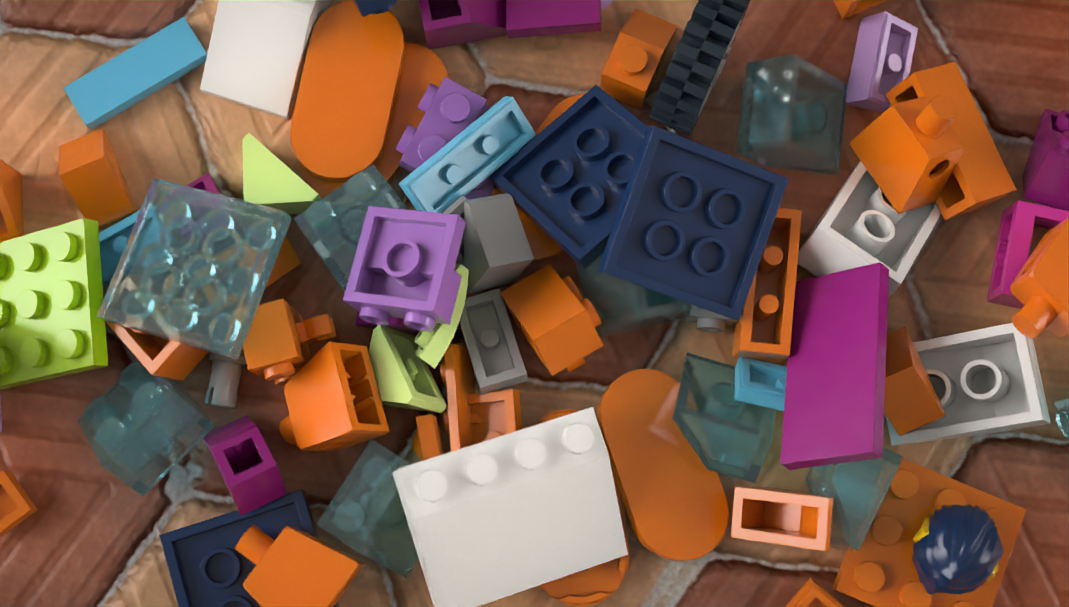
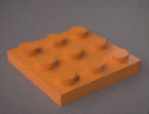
(884, 567)

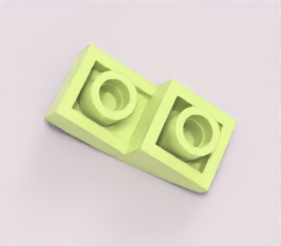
(435, 343)

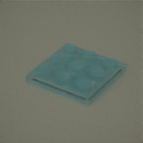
(195, 267)

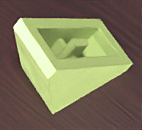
(271, 182)
(400, 374)

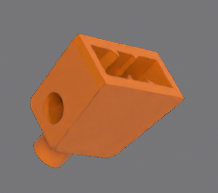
(911, 150)
(1044, 286)
(334, 401)
(296, 569)

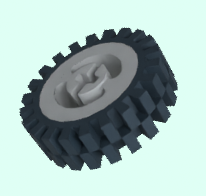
(697, 63)

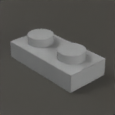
(491, 342)

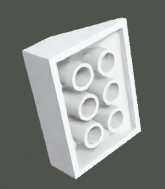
(513, 511)

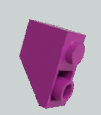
(462, 21)
(1048, 162)
(245, 464)

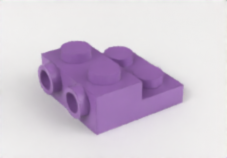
(447, 114)
(406, 267)

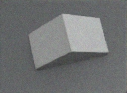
(494, 242)

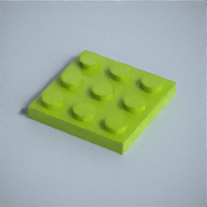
(51, 304)

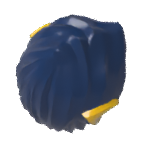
(956, 549)

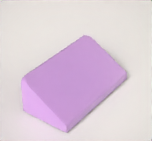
(880, 60)

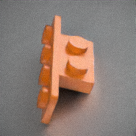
(473, 416)

